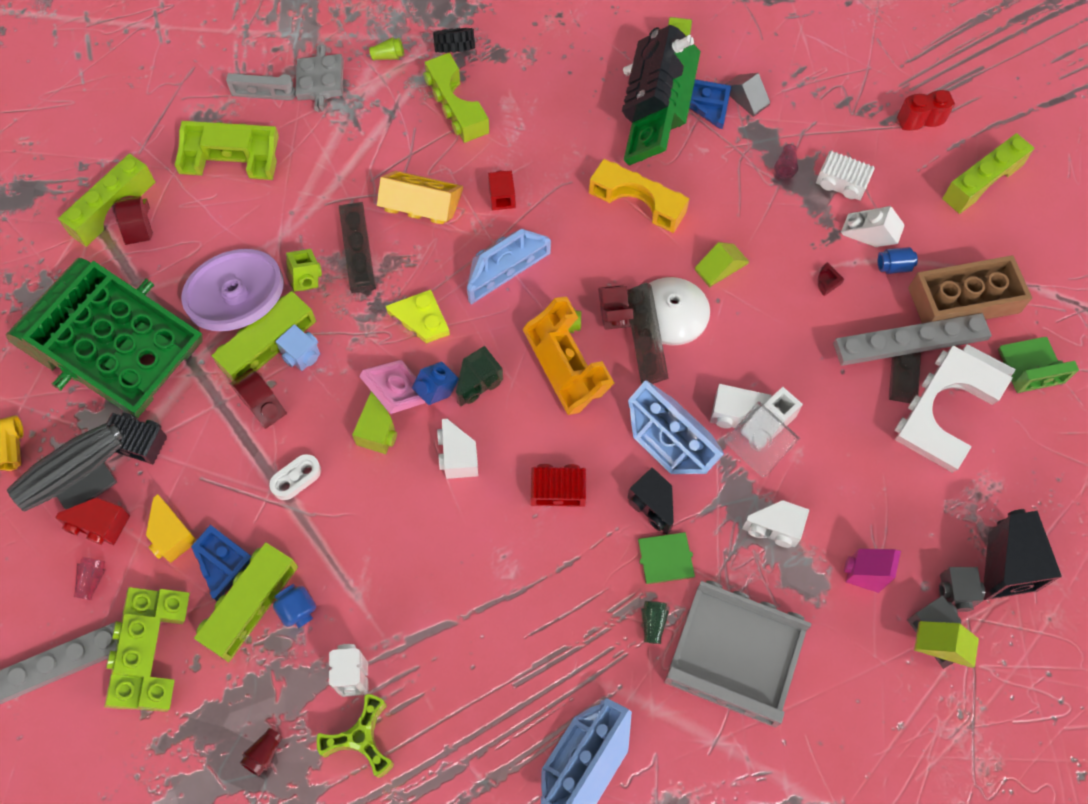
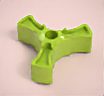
(360, 737)

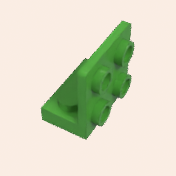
(1035, 365)

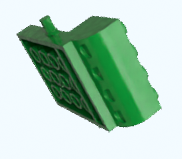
(99, 331)

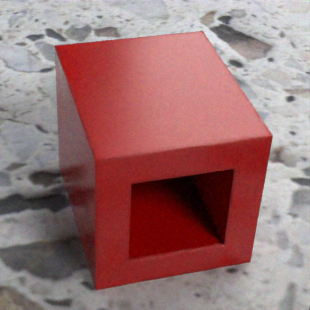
(502, 190)

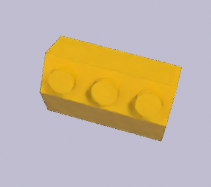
(418, 196)

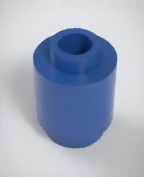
(897, 260)

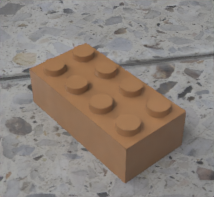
(970, 289)

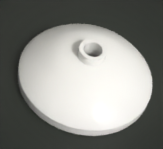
(680, 321)

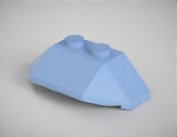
(504, 261)
(671, 432)
(587, 755)

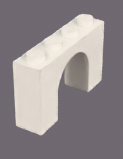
(957, 371)

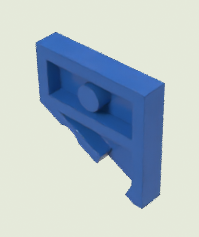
(710, 101)
(219, 560)

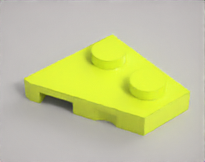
(420, 315)

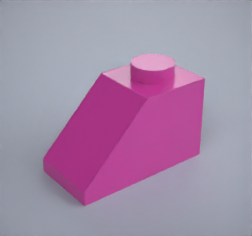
(872, 568)

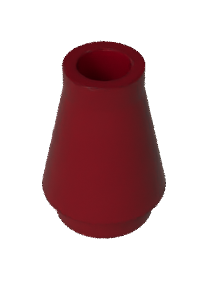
(260, 754)

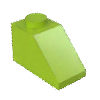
(375, 427)

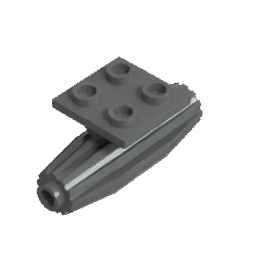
(70, 472)

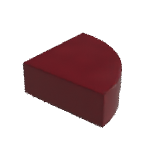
(828, 279)

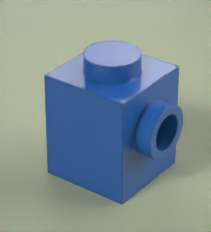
(435, 383)

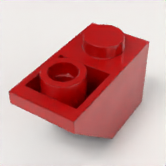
(96, 519)

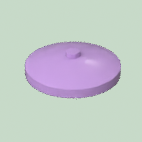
(232, 290)

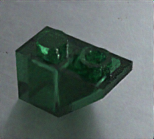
(478, 374)

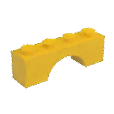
(613, 182)

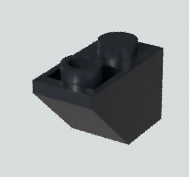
(654, 498)

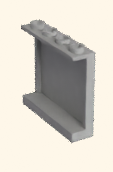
(738, 653)

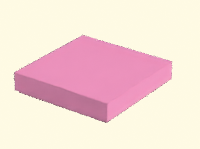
(392, 386)

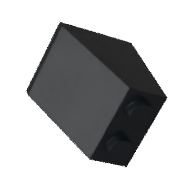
(1018, 557)

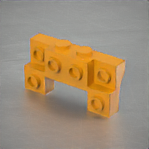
(561, 359)

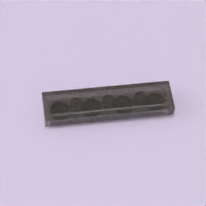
(357, 247)
(647, 335)

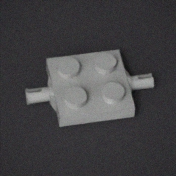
(319, 77)

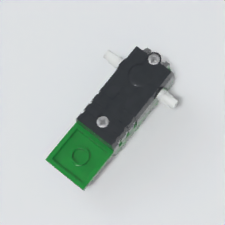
(658, 90)

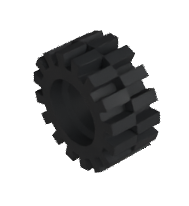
(454, 40)

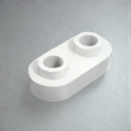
(294, 476)

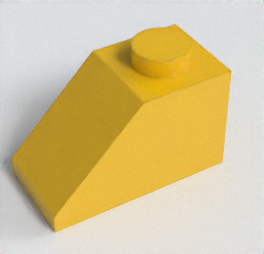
(167, 532)

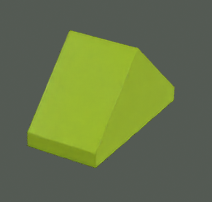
(720, 263)
(947, 642)

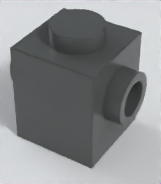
(962, 587)

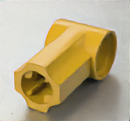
(10, 432)

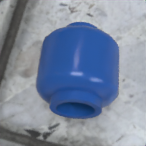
(294, 606)

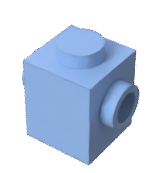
(298, 348)

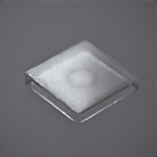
(761, 439)

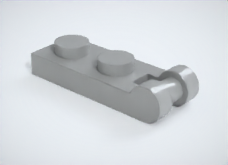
(261, 86)

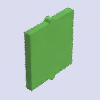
(666, 558)

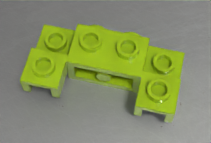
(227, 142)
(135, 649)

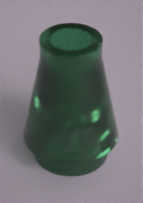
(654, 620)

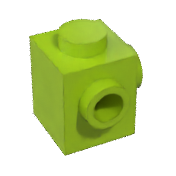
(302, 270)

